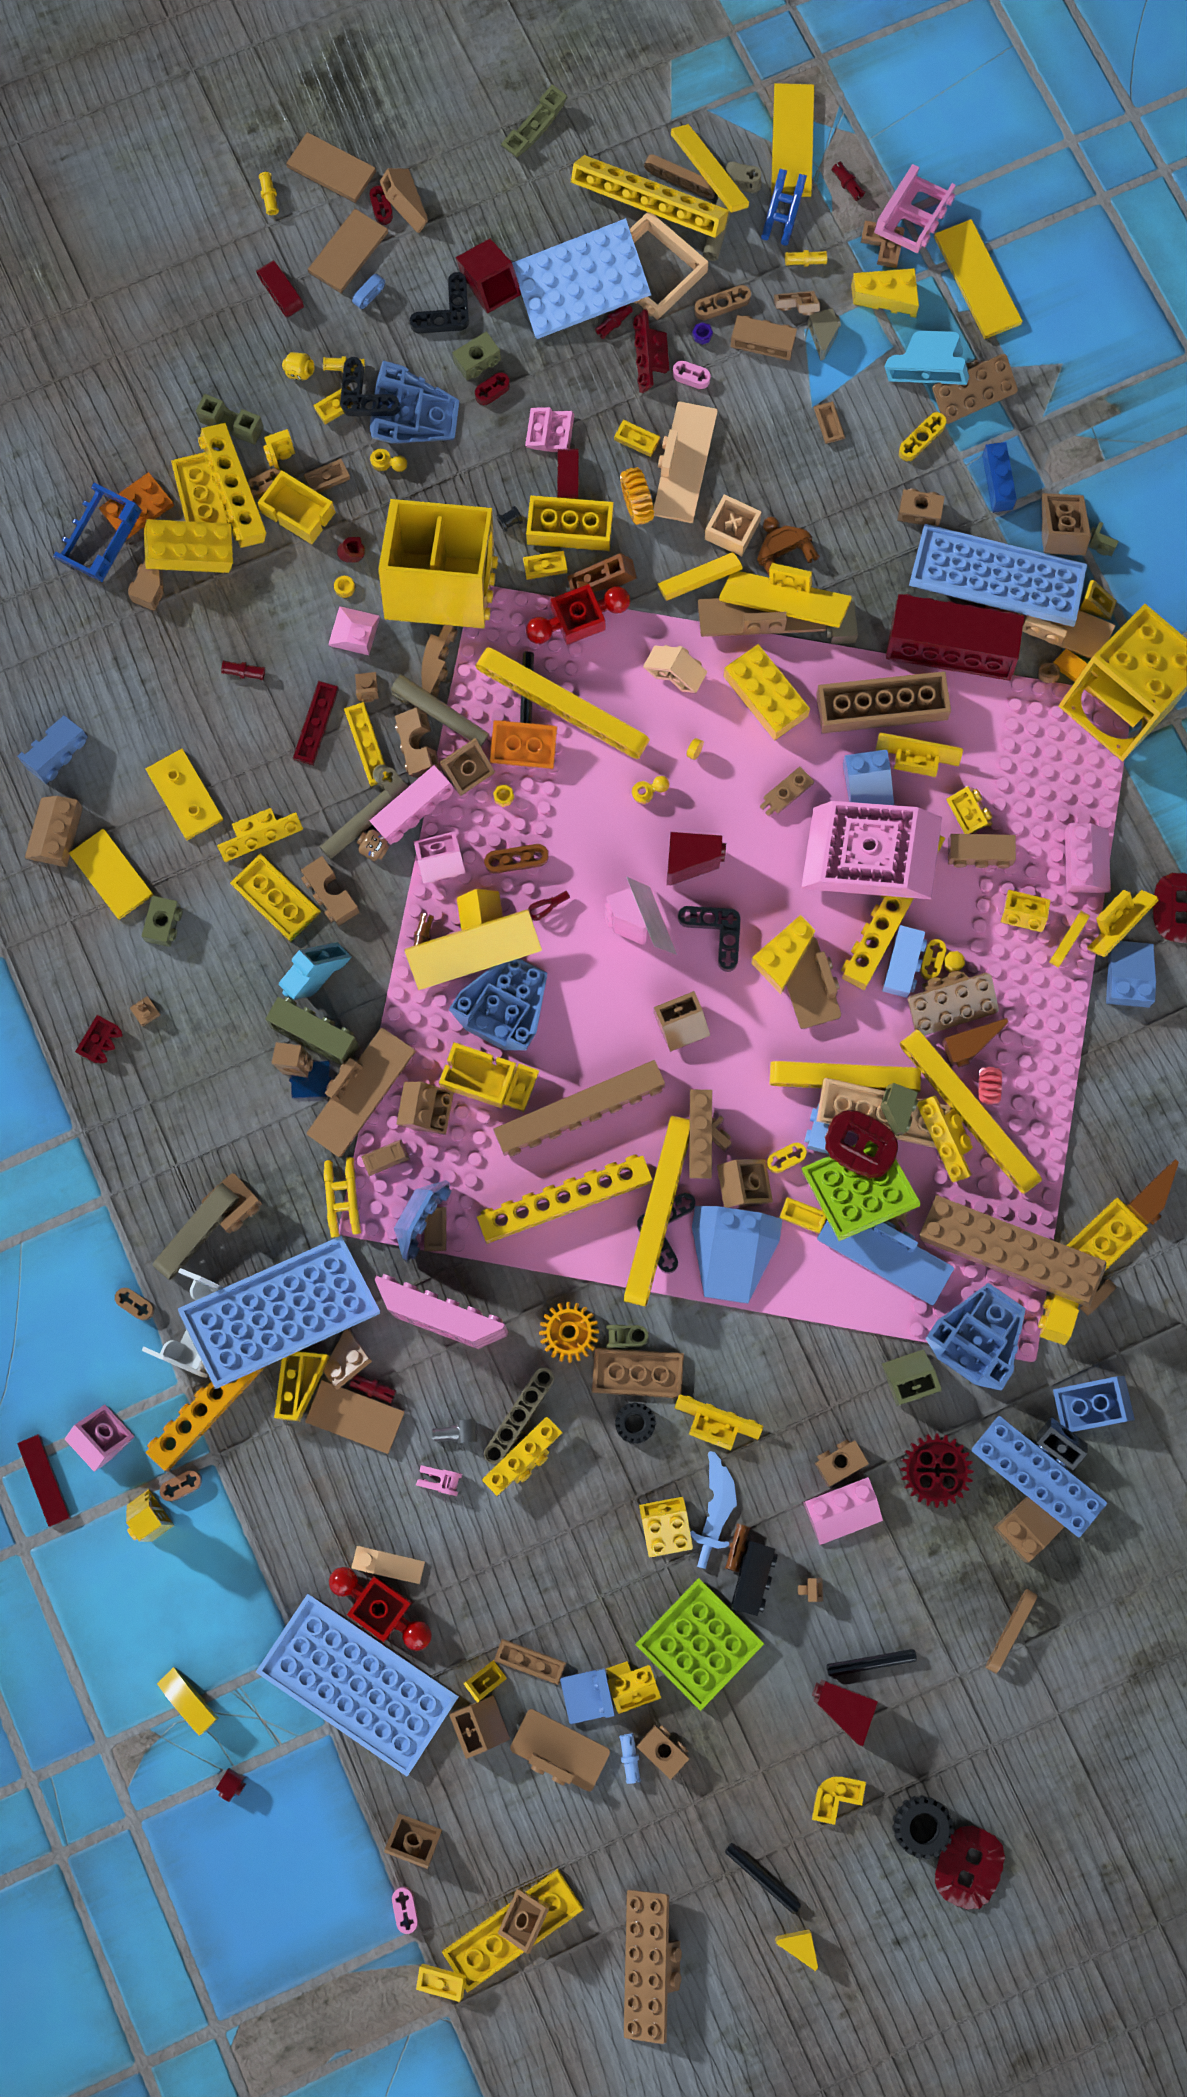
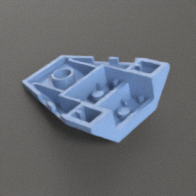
(424, 413)
(733, 1250)
(980, 1337)

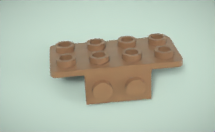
(987, 384)
(814, 989)
(952, 1001)
(559, 1751)

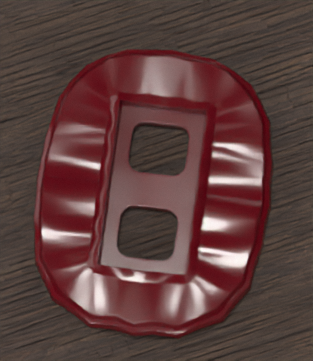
(1167, 906)
(867, 1130)
(986, 1873)

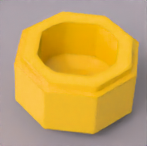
(503, 795)
(954, 961)

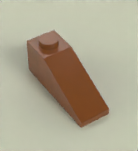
(605, 574)
(966, 1045)
(1153, 1197)

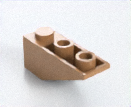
(402, 194)
(147, 587)

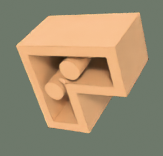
(677, 666)

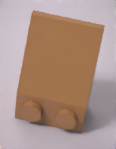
(1064, 524)
(1028, 1529)

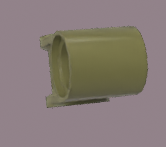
(624, 1336)

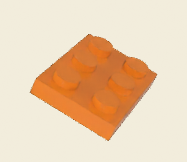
(146, 495)
(523, 744)

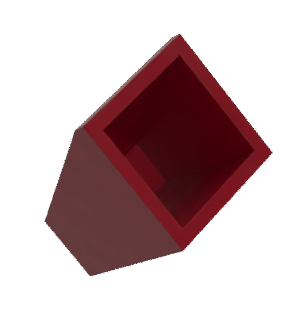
(489, 275)
(693, 855)
(846, 1708)

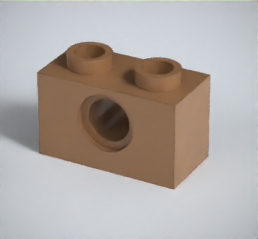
(912, 514)
(292, 1059)
(854, 1461)
(669, 1764)

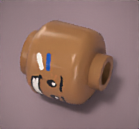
(372, 845)

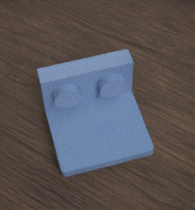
(587, 1696)

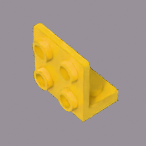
(666, 1527)

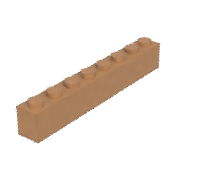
(578, 1108)

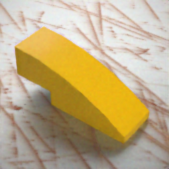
(187, 1701)

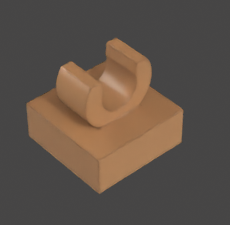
(145, 1011)
(813, 1589)

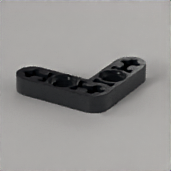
(449, 316)
(358, 398)
(725, 929)
(683, 1211)

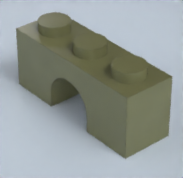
(242, 425)

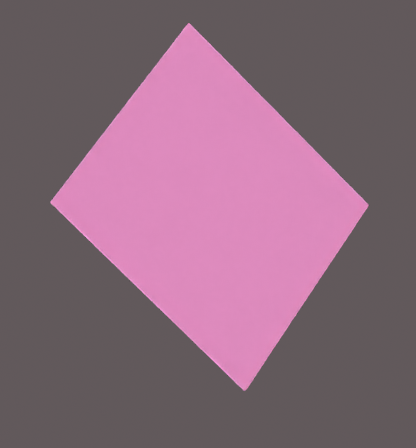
(602, 988)

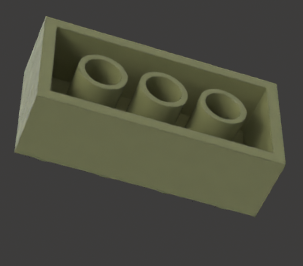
(312, 1031)

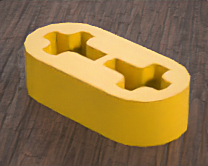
(938, 961)
(789, 1162)

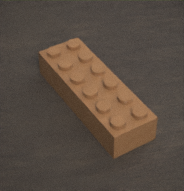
(883, 702)

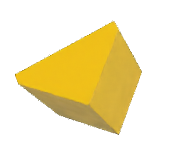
(478, 907)

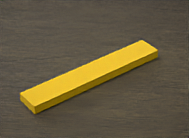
(709, 168)

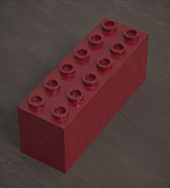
(955, 637)

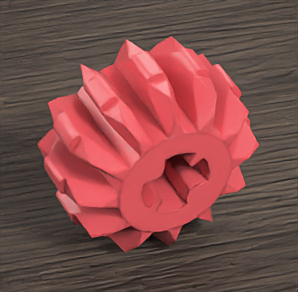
(990, 1085)

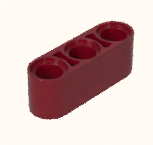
(280, 289)
(568, 473)

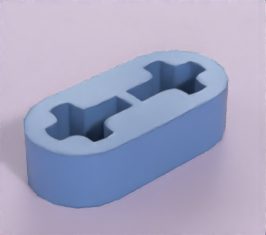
(368, 291)

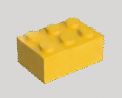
(296, 507)
(477, 1076)

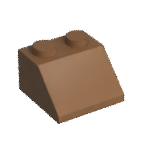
(744, 1183)

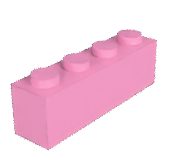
(412, 805)

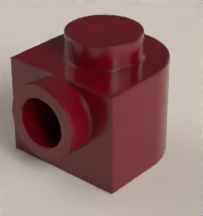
(351, 550)
(230, 1784)

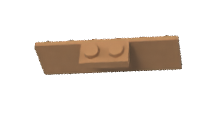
(728, 619)
(359, 1091)
(650, 1966)

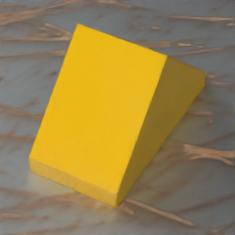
(1098, 601)
(485, 1681)
(800, 1946)

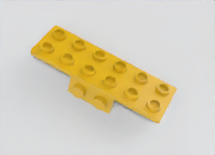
(786, 591)

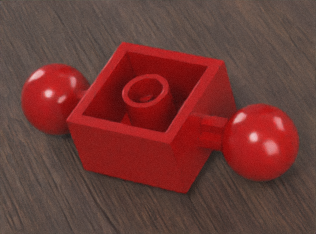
(588, 608)
(415, 1634)

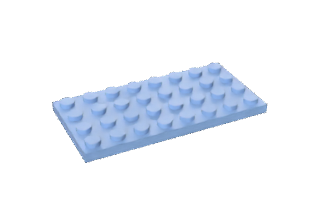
(998, 575)
(278, 1311)
(357, 1684)

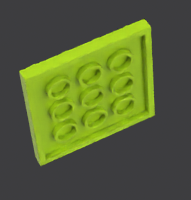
(855, 1201)
(699, 1644)

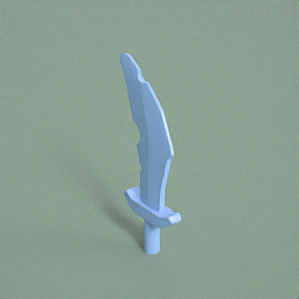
(718, 1508)

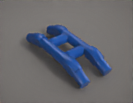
(779, 196)

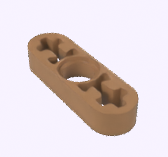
(738, 302)

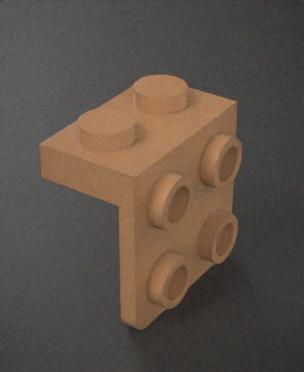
(247, 1205)

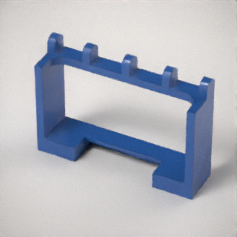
(101, 563)

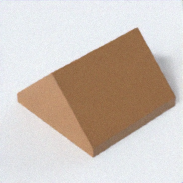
(467, 767)
(413, 1841)
(523, 1920)

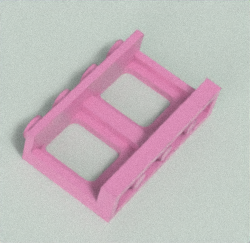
(900, 208)

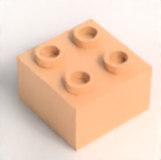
(732, 525)

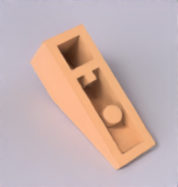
(388, 1564)

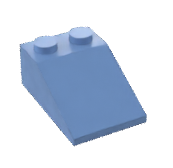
(869, 778)
(1131, 975)
(1094, 1404)

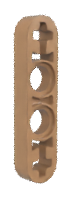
(679, 176)
(1011, 1631)

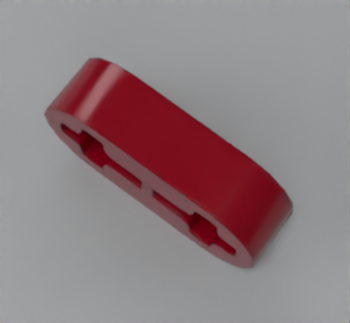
(376, 206)
(492, 389)

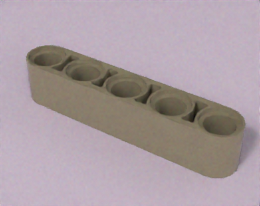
(196, 1231)
(520, 1404)

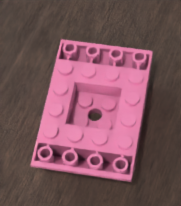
(896, 867)
(438, 1316)

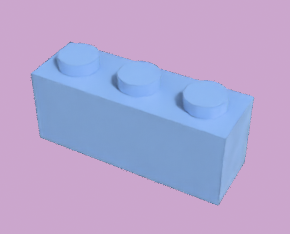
(904, 961)

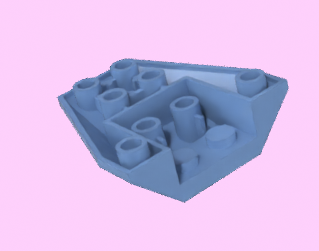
(503, 1004)
(412, 1220)

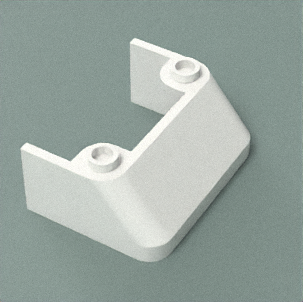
(184, 1353)

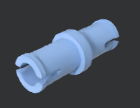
(630, 1758)

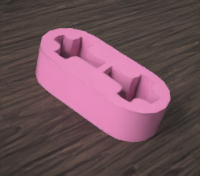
(691, 374)
(410, 1909)

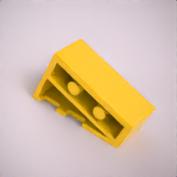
(887, 290)
(1058, 1319)
(146, 1518)

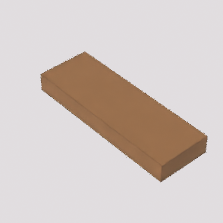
(530, 1661)

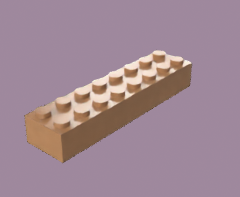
(1013, 1251)

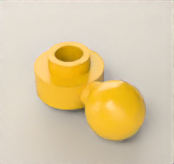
(398, 462)
(659, 784)

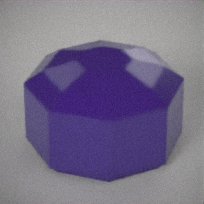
(702, 333)

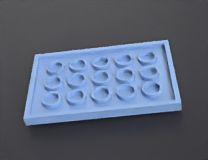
(581, 279)

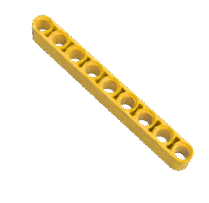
(562, 703)
(971, 1112)
(658, 1212)

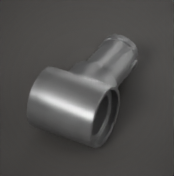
(461, 1432)

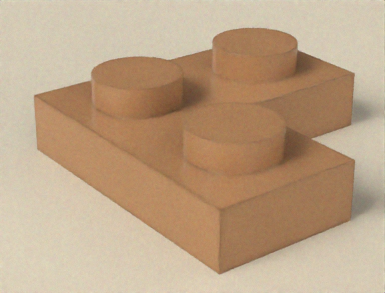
(889, 250)
(804, 301)

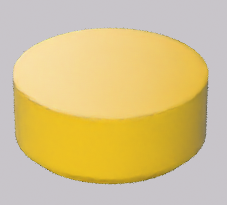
(344, 586)
(695, 748)

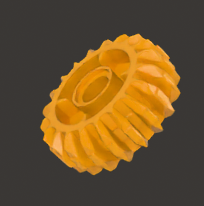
(637, 495)
(569, 1318)

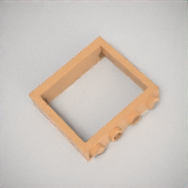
(678, 246)

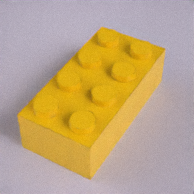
(569, 523)
(188, 546)
(766, 692)

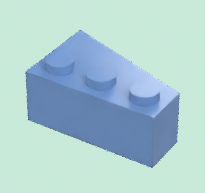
(53, 750)

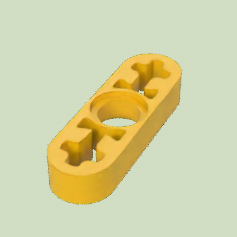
(924, 427)
(1069, 939)

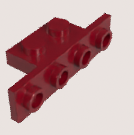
(650, 351)

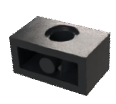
(1062, 1443)

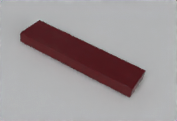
(315, 723)
(44, 1480)

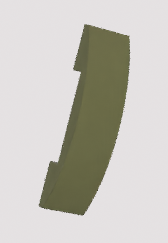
(537, 123)

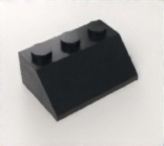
(754, 1578)

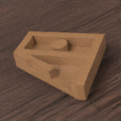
(346, 1360)

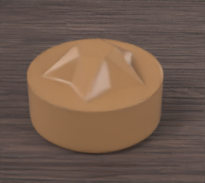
(1049, 673)

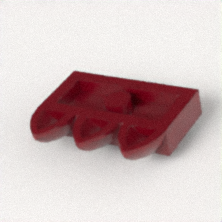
(98, 1039)

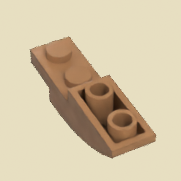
(433, 666)

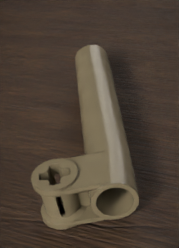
(742, 176)
(407, 691)
(391, 787)

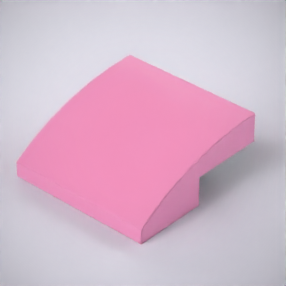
(549, 429)

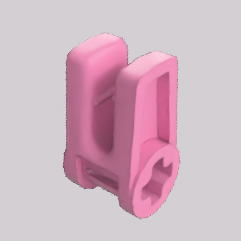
(448, 1481)

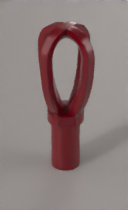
(554, 901)

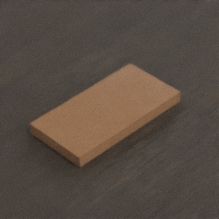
(331, 167)
(348, 250)
(637, 1373)
(355, 1417)

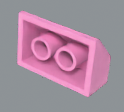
(1087, 858)
(625, 917)
(843, 1511)

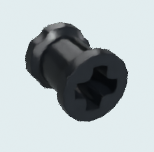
(509, 518)

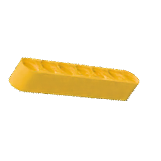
(812, 1075)

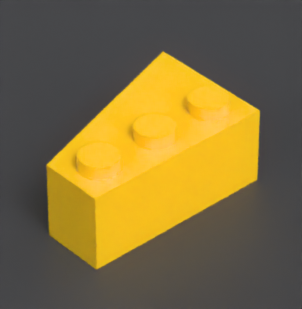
(782, 954)
(297, 1383)

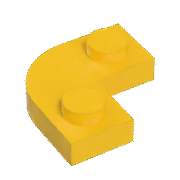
(835, 1790)

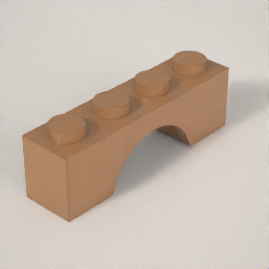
(700, 1134)

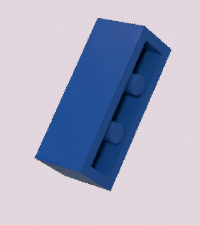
(999, 477)

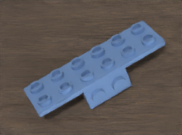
(894, 1258)
(1039, 1476)

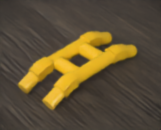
(351, 1205)

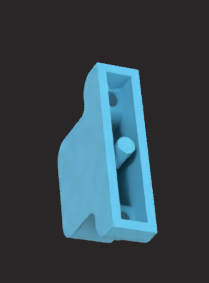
(930, 359)
(312, 969)

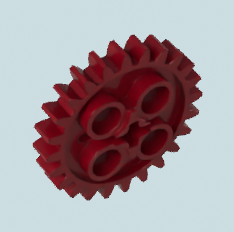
(936, 1491)

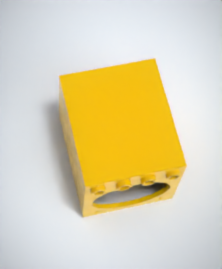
(437, 563)
(1136, 675)

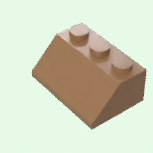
(54, 830)

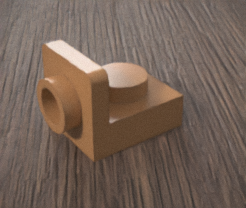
(366, 687)
(720, 1137)

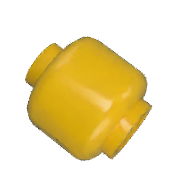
(298, 366)

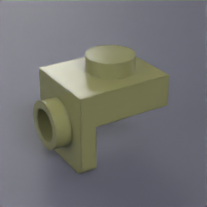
(1102, 544)

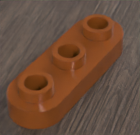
(506, 857)

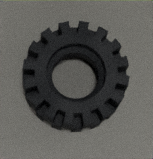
(649, 1423)

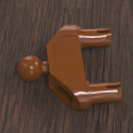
(783, 541)

